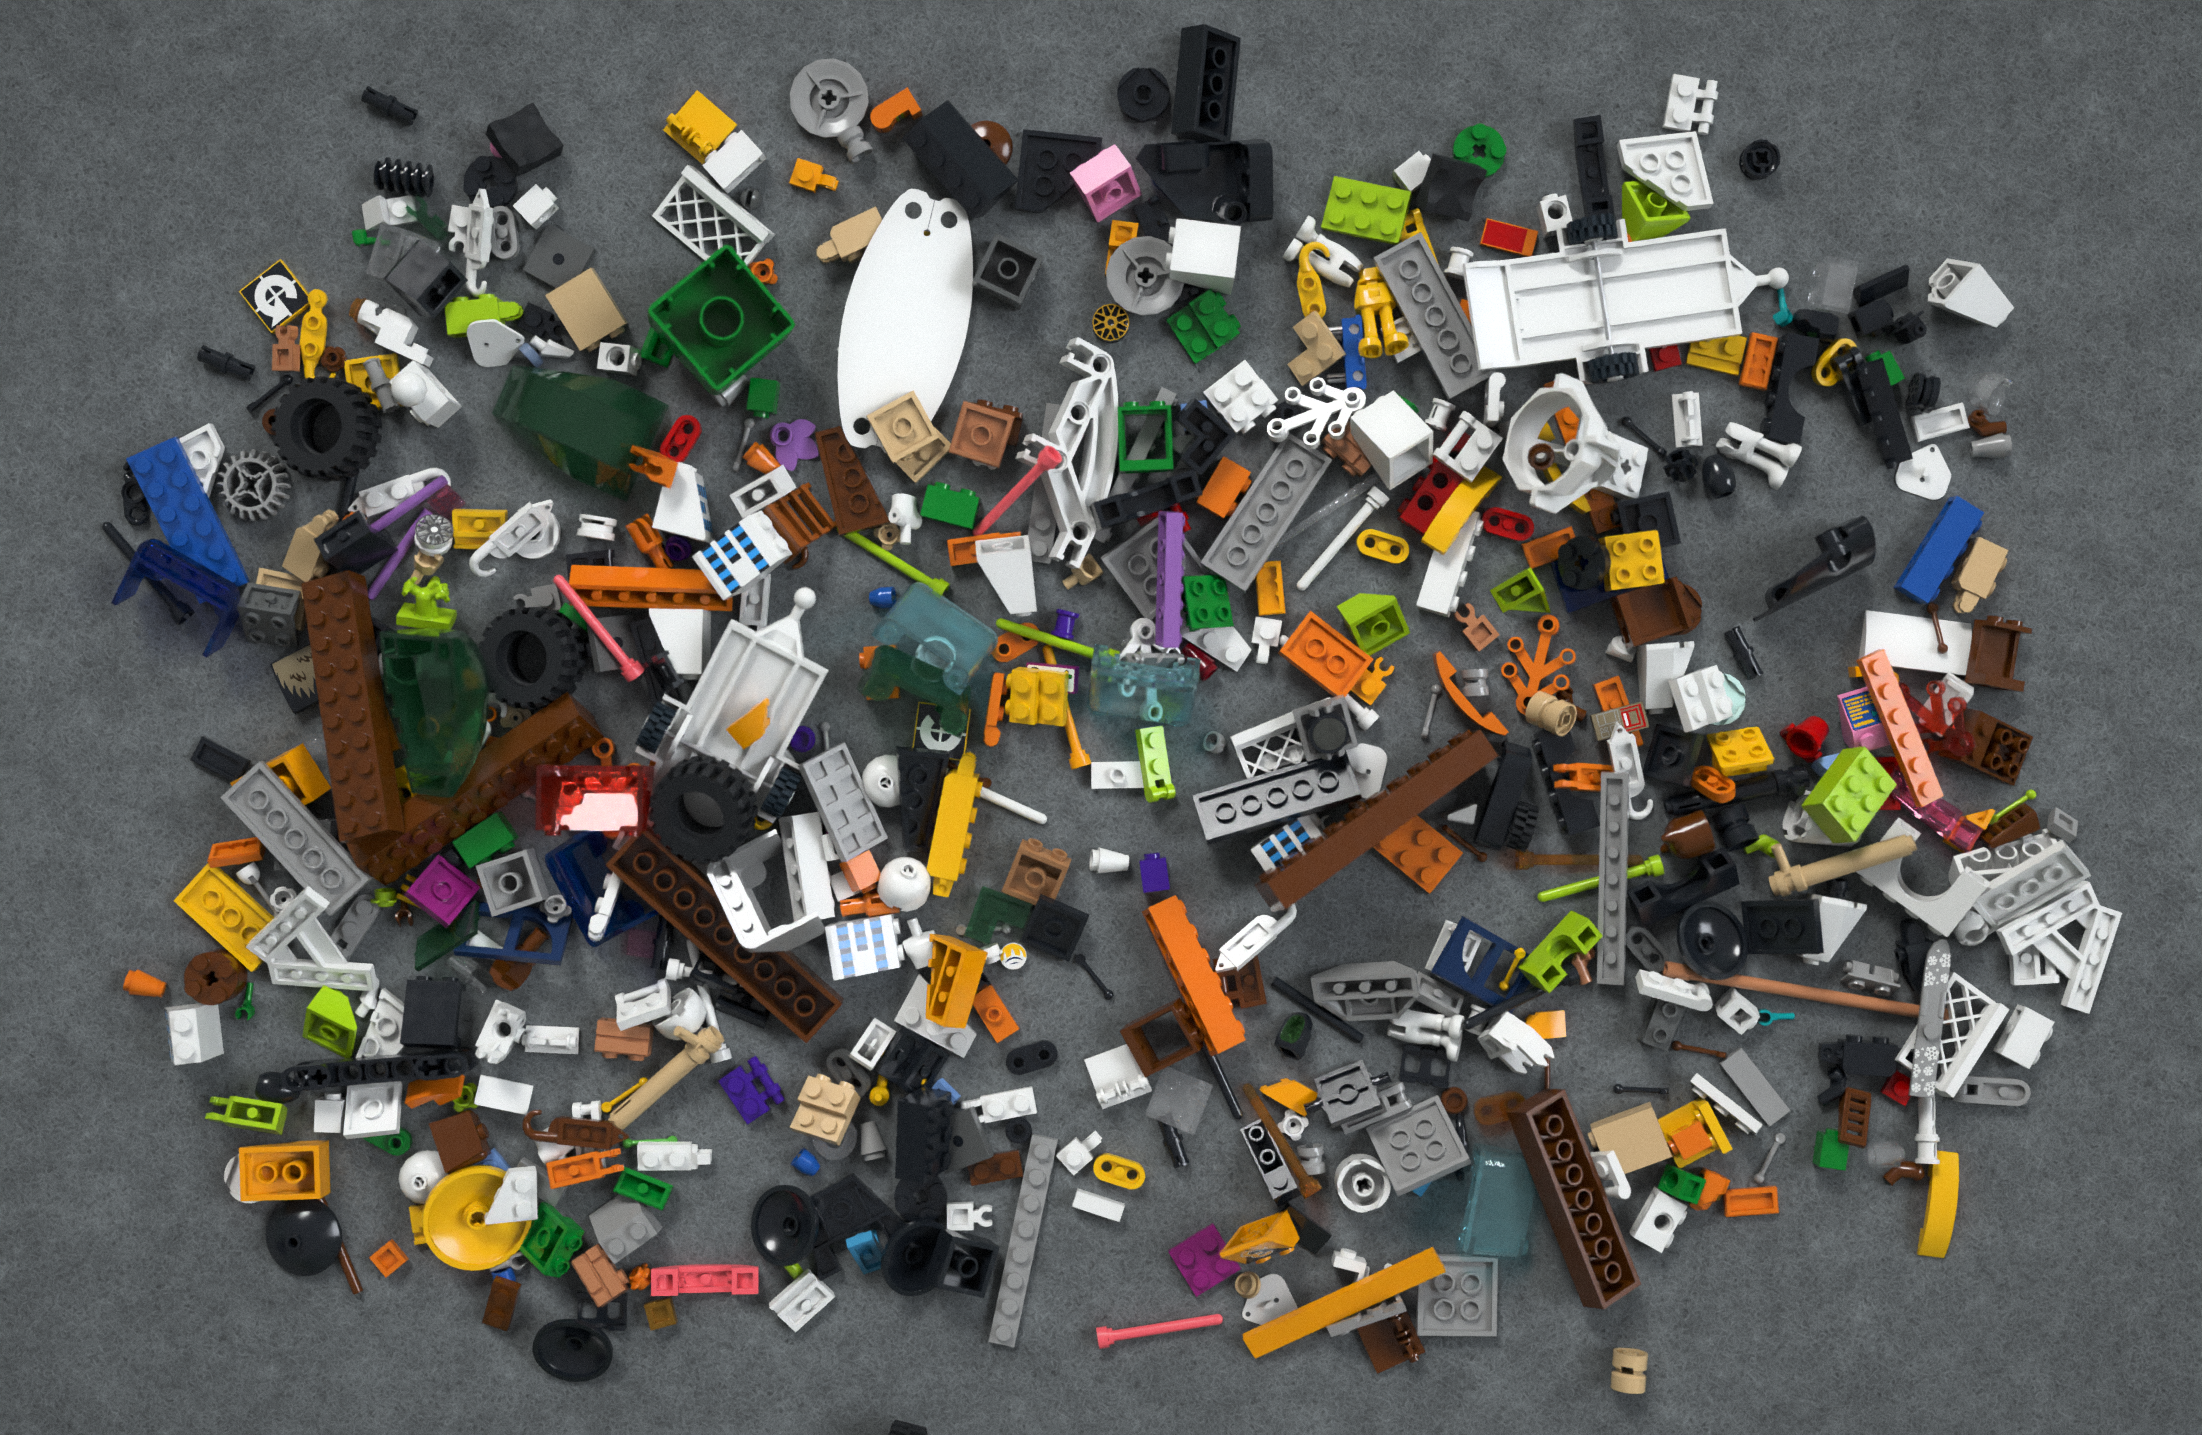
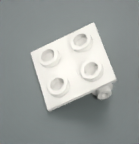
(1116, 1076)

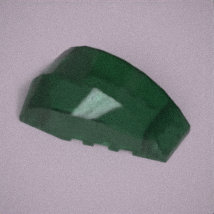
(581, 423)
(439, 703)

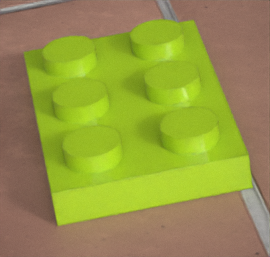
(1366, 210)

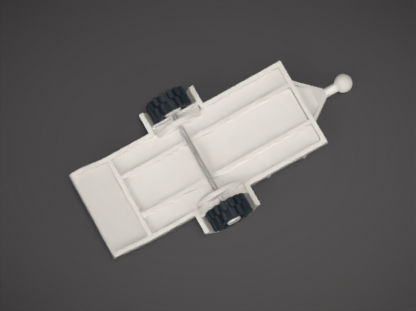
(1621, 300)
(739, 676)

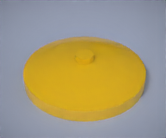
(456, 1223)

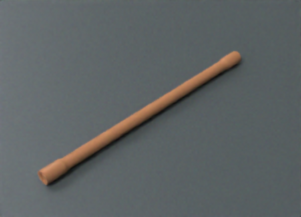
(1684, 972)

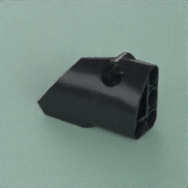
(1213, 176)
(1844, 552)

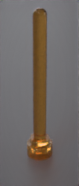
(1529, 859)
(1307, 1184)

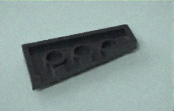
(920, 791)

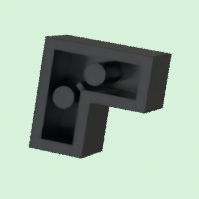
(1209, 436)

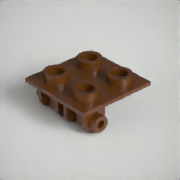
(1391, 1341)

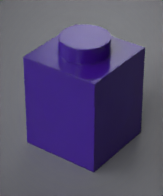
(1154, 872)

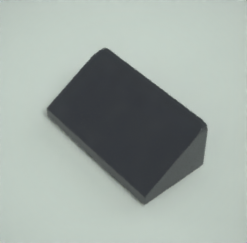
(1882, 285)
(744, 1008)
(1310, 1233)

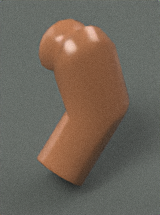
(1580, 962)

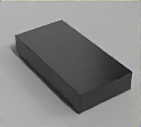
(220, 759)

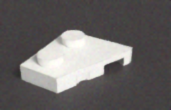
(515, 1198)

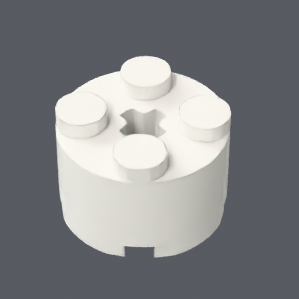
(1368, 1196)

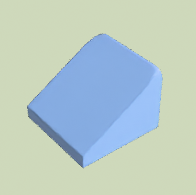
(1822, 764)

